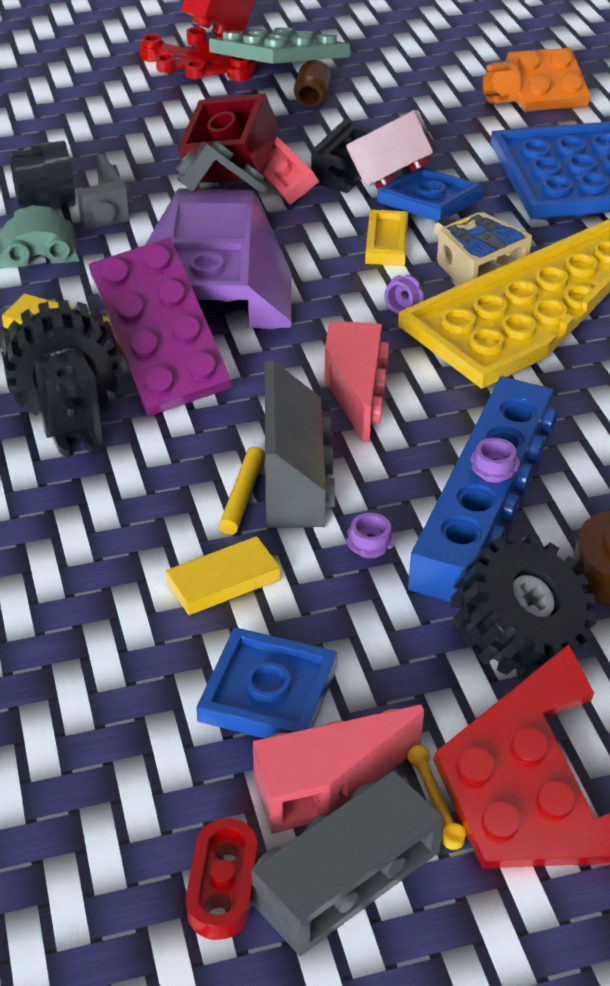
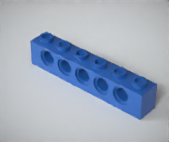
(474, 510)

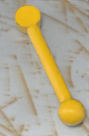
(453, 833)

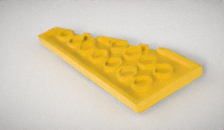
(516, 310)

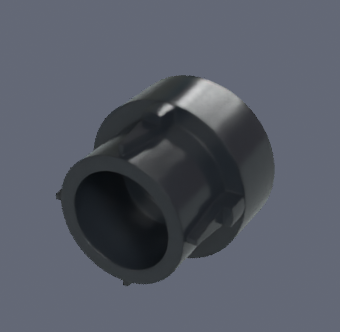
(43, 176)

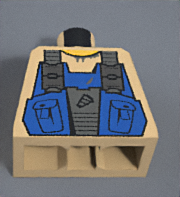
(478, 245)

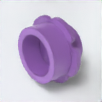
(395, 293)
(495, 460)
(370, 535)

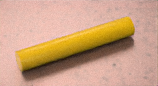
(241, 491)

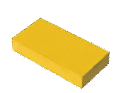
(386, 237)
(223, 575)

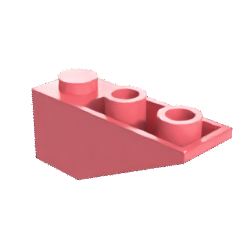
(355, 372)
(325, 765)

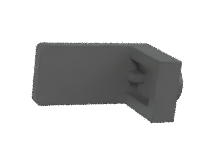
(195, 165)
(105, 202)

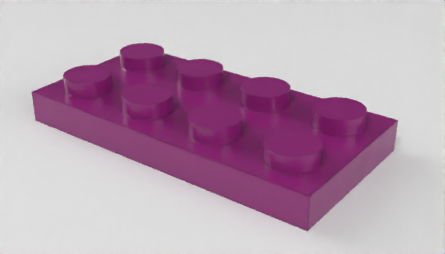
(159, 326)

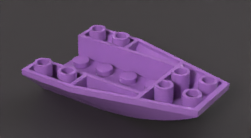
(229, 251)

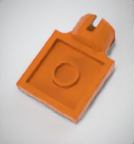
(537, 80)

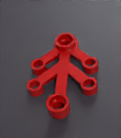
(194, 61)

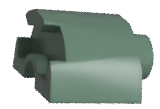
(37, 232)

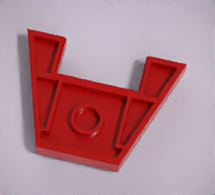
(515, 781)

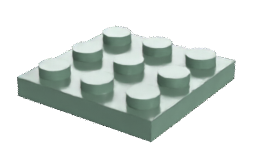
(279, 46)

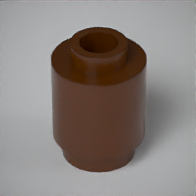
(312, 83)

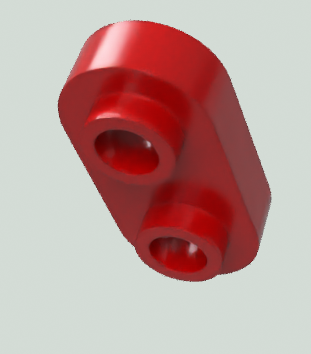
(221, 882)

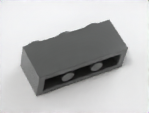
(345, 861)

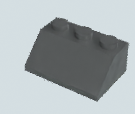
(295, 453)

